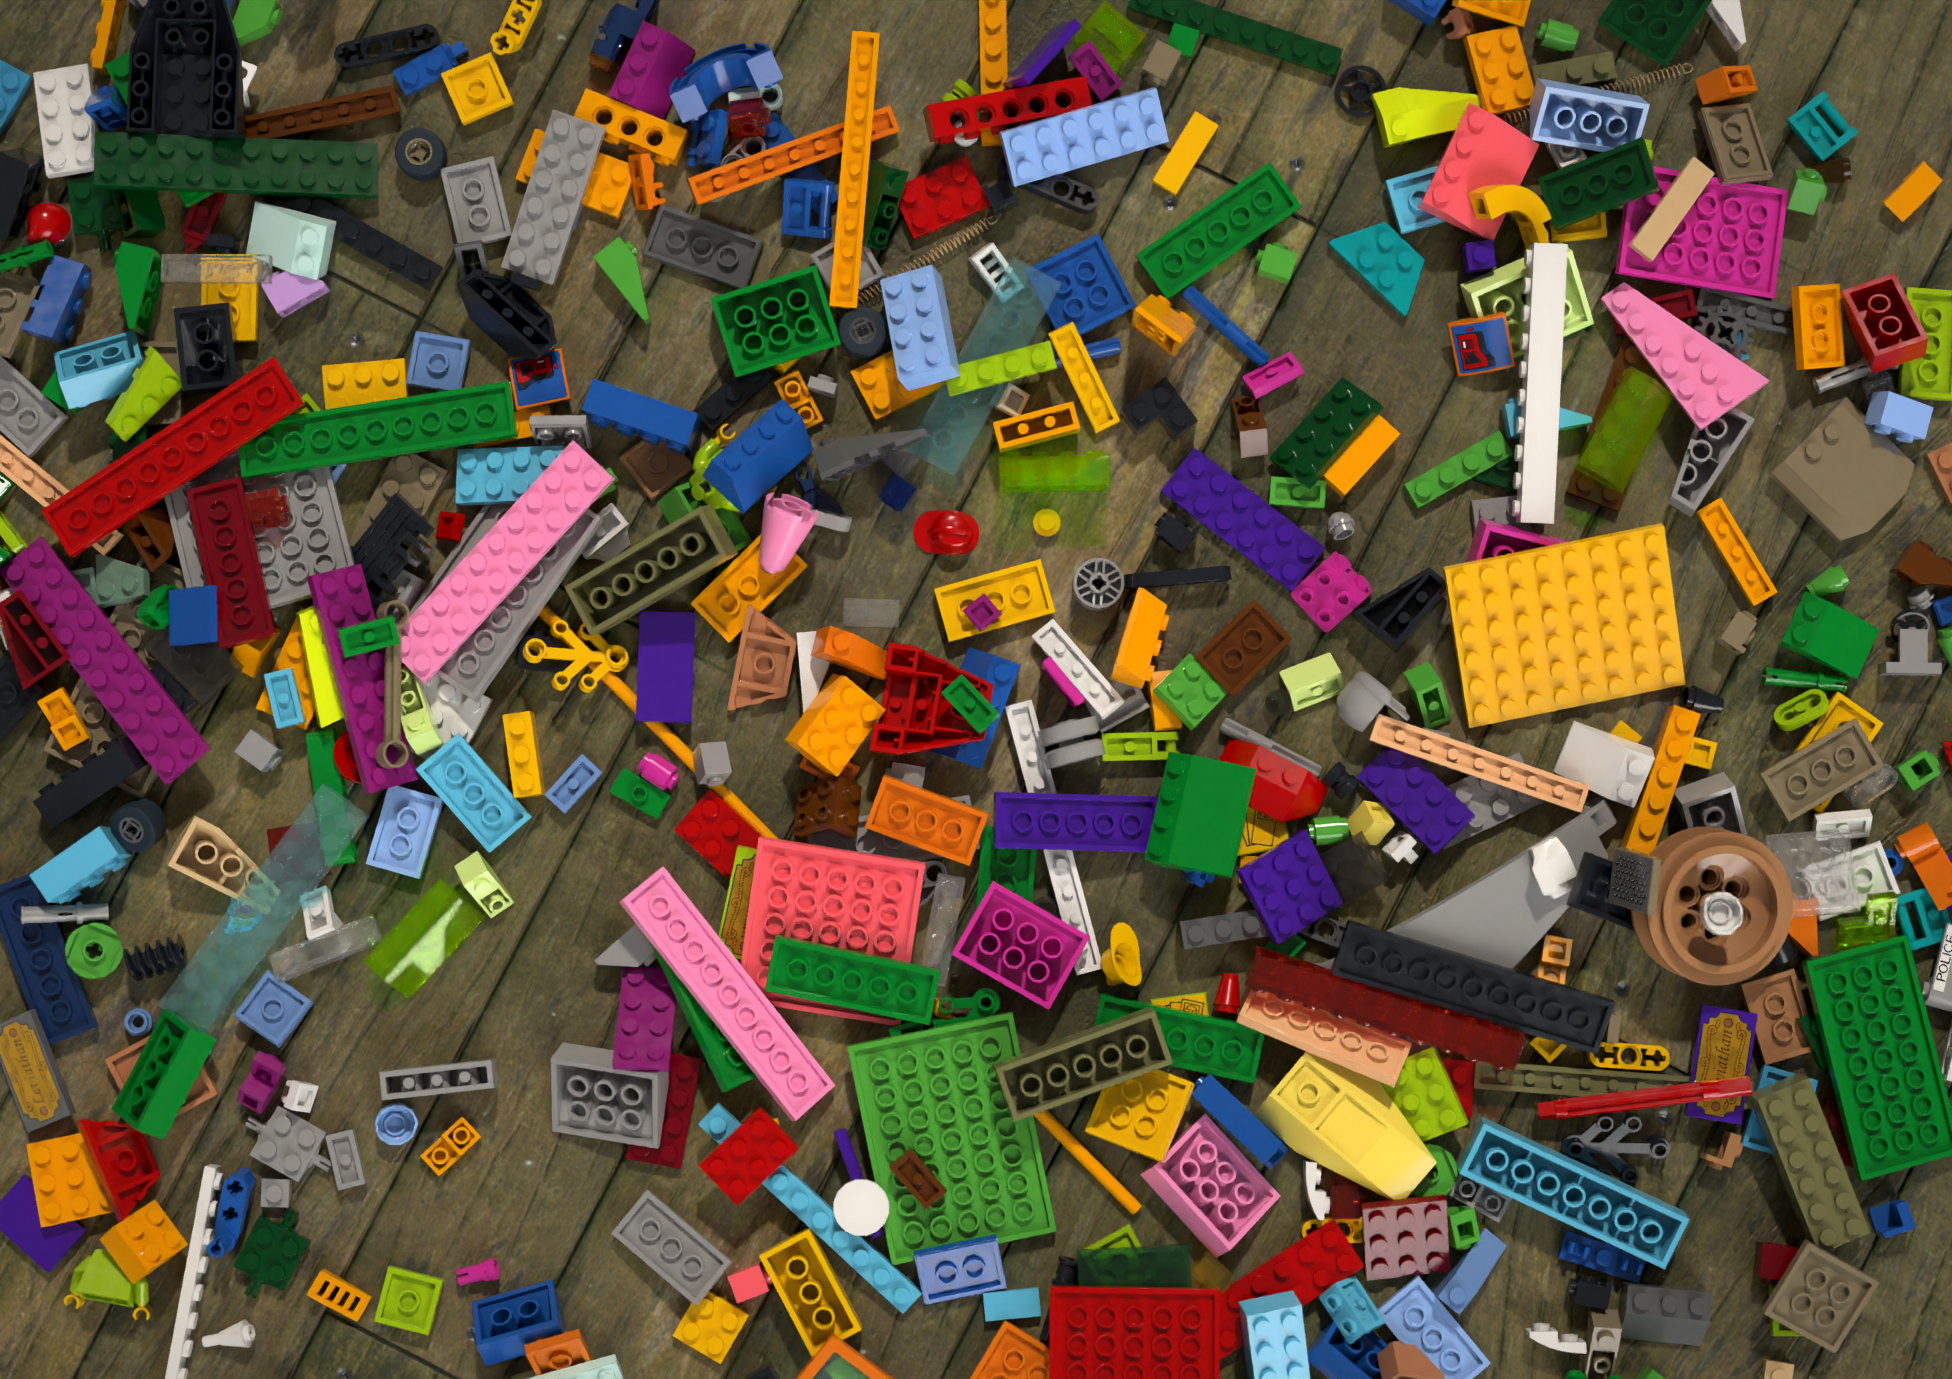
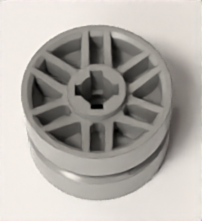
(1109, 576)

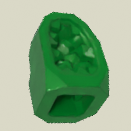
(155, 608)

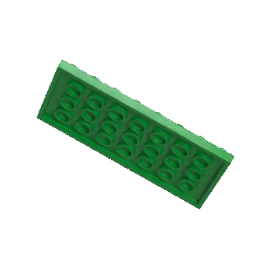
(1881, 1056)

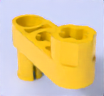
(512, 29)

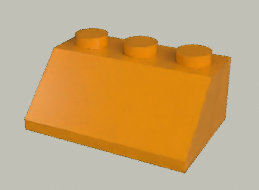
(1140, 640)

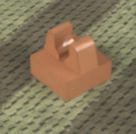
(1462, 22)

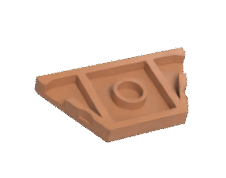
(762, 661)

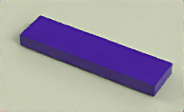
(851, 1161)

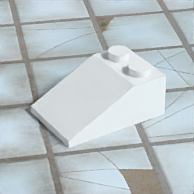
(1605, 763)

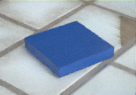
(193, 615)

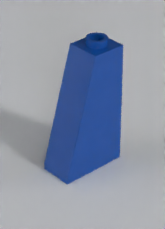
(1239, 1121)

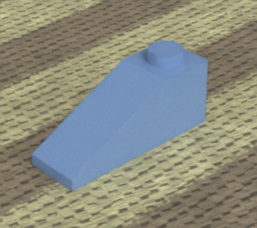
(1470, 1271)

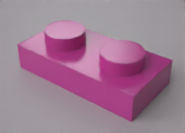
(1272, 375)

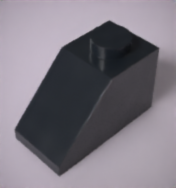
(544, 665)

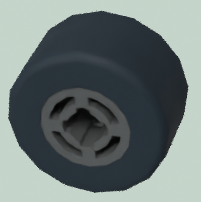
(138, 824)

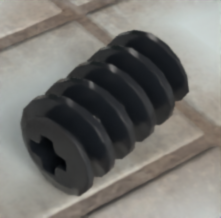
(157, 959)

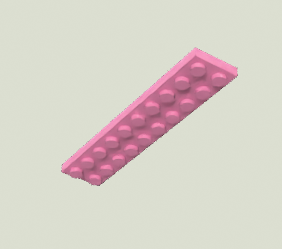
(501, 560)
(727, 993)

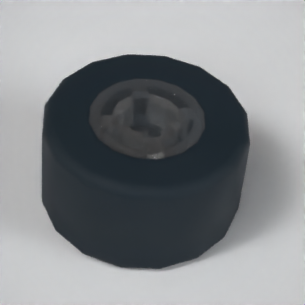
(866, 341)

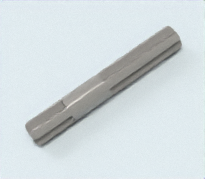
(1245, 734)

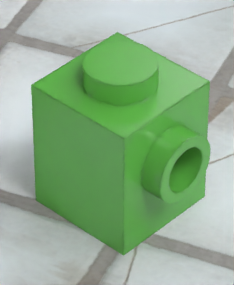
(1806, 191)
(1276, 262)

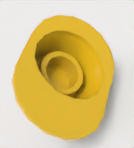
(1122, 959)

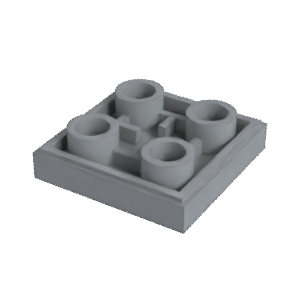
(561, 430)

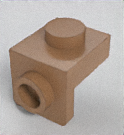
(1728, 1150)

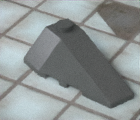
(851, 454)

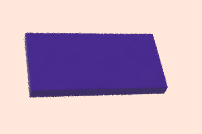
(665, 667)

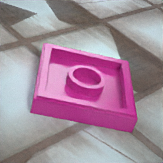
(1062, 682)

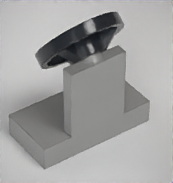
(1911, 648)

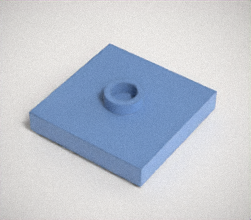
(438, 362)
(273, 1009)

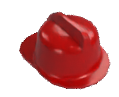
(946, 532)

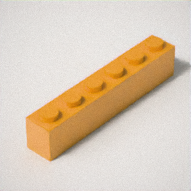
(1658, 790)

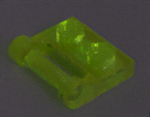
(1115, 30)

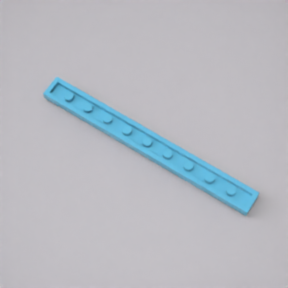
(820, 1218)

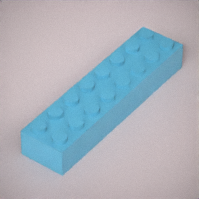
(1573, 1192)

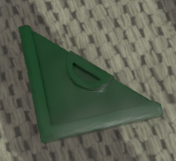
(1500, 475)

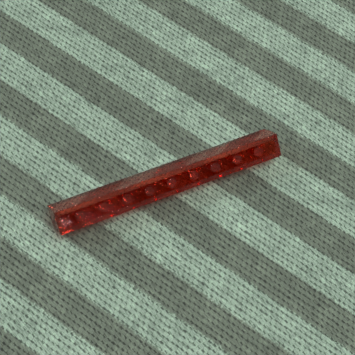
(1395, 1014)

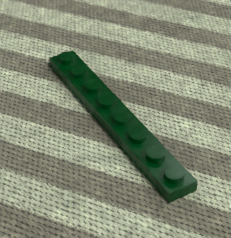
(1243, 32)

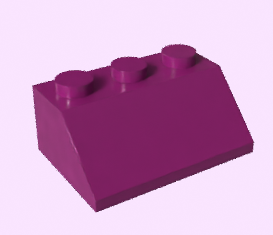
(650, 69)

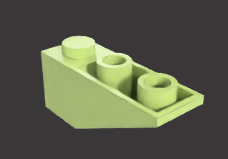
(417, 715)

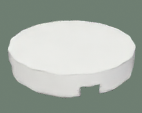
(861, 1207)

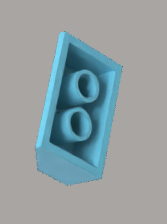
(98, 369)

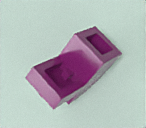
(261, 1082)

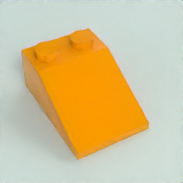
(1163, 324)

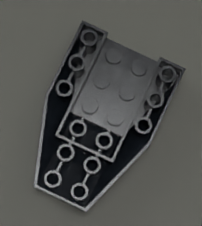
(186, 71)

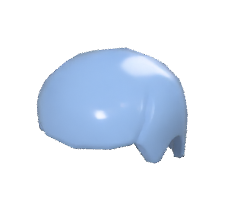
(396, 1124)

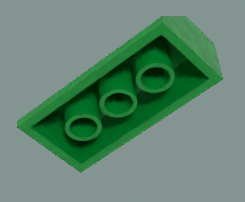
(163, 1074)

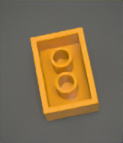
(835, 724)

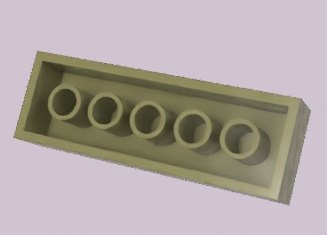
(651, 570)
(1082, 1063)
(1809, 1162)

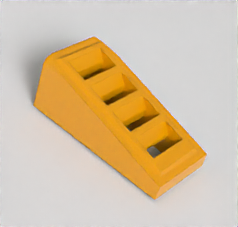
(325, 1275)

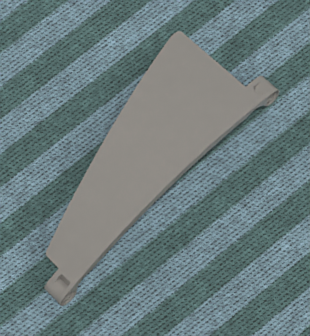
(1505, 910)

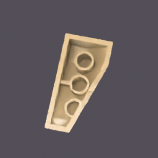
(211, 858)

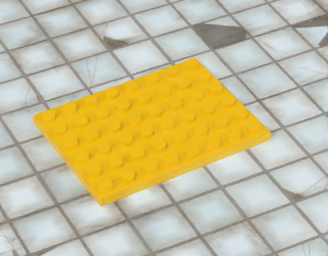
(1564, 625)

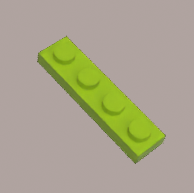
(1003, 368)

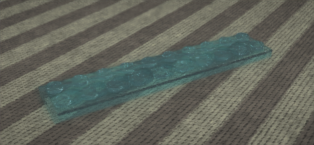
(264, 908)

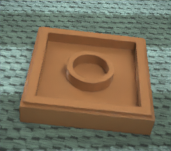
(655, 467)

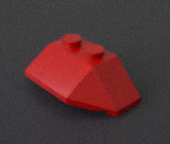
(1279, 786)

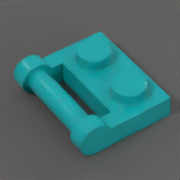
(1816, 132)
(1929, 918)

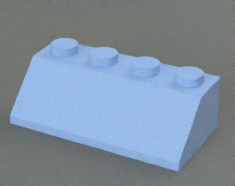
(1585, 116)

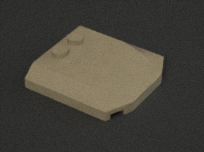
(1845, 473)

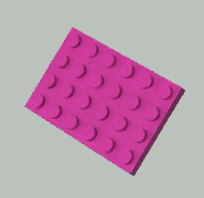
(1721, 244)

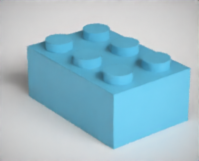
(80, 866)
(1274, 1337)

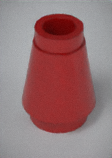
(1227, 996)

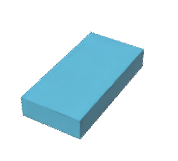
(1012, 1304)

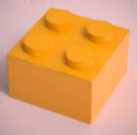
(143, 1241)

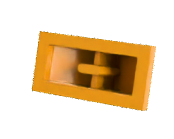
(253, 654)

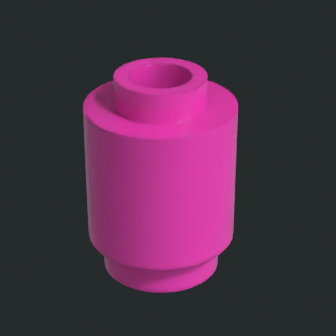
(658, 771)

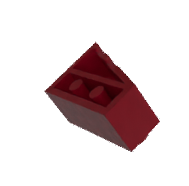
(29, 640)

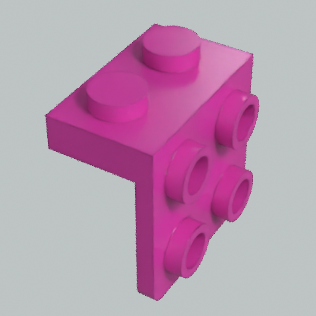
(1331, 591)

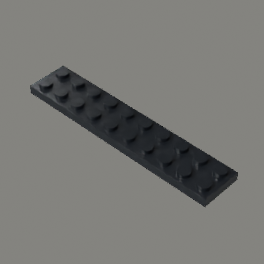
(1472, 987)

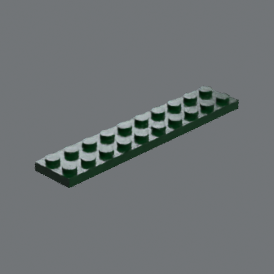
(235, 166)

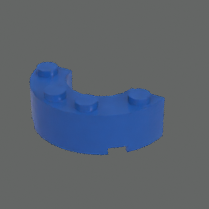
(720, 72)

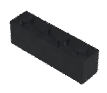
(89, 782)

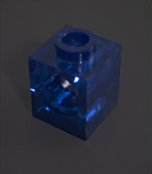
(897, 494)

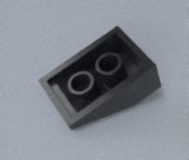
(207, 348)

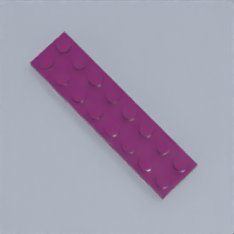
(339, 602)

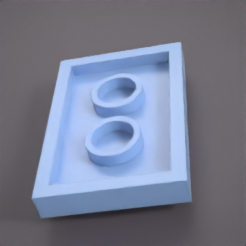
(405, 831)

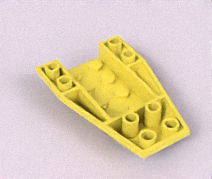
(1347, 1126)

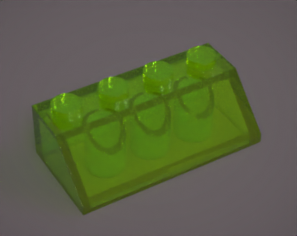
(1624, 429)
(1054, 473)
(424, 938)

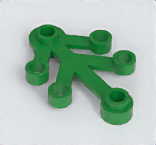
(968, 1002)

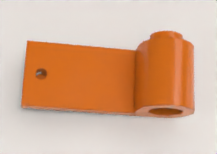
(1929, 861)

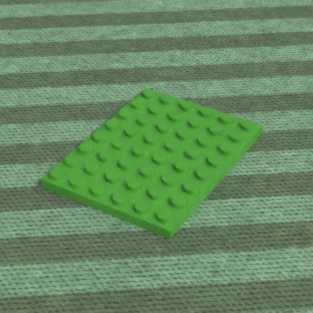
(945, 1103)

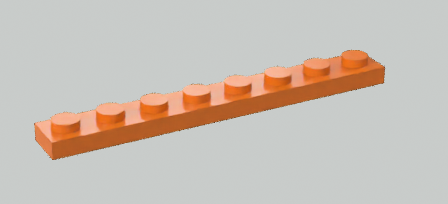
(782, 159)

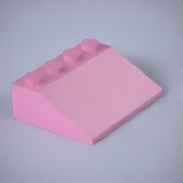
(1211, 1186)

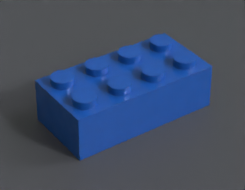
(643, 416)

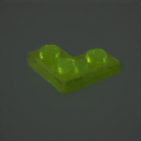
(1874, 926)

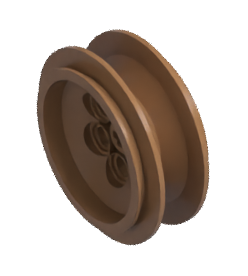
(1755, 881)

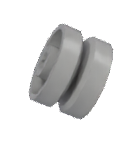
(1071, 742)

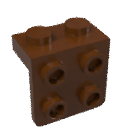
(827, 805)

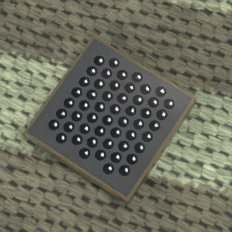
(1634, 880)

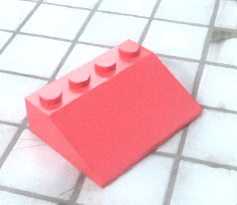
(1478, 154)

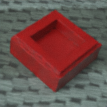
(450, 526)

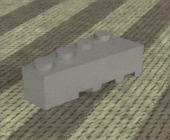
(1706, 457)

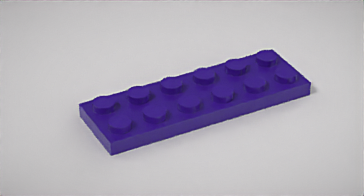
(1242, 519)
(1072, 822)

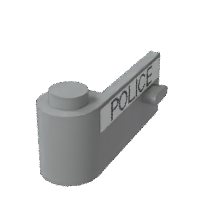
(1938, 988)

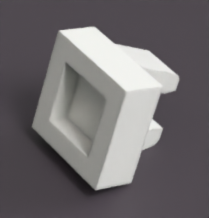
(1401, 848)
(300, 1096)

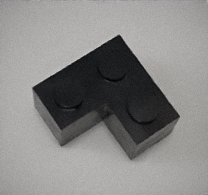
(1162, 404)

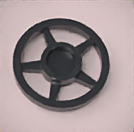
(1359, 91)

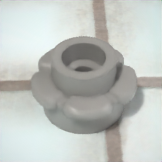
(1920, 598)

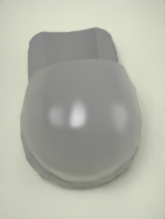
(1363, 699)

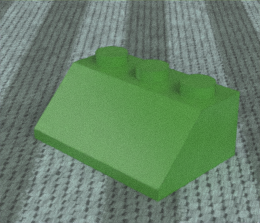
(681, 502)

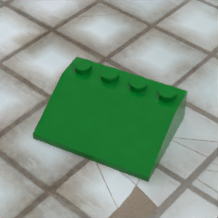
(775, 321)
(1200, 815)

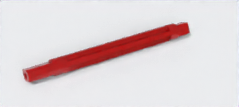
(1645, 1098)

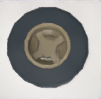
(413, 148)

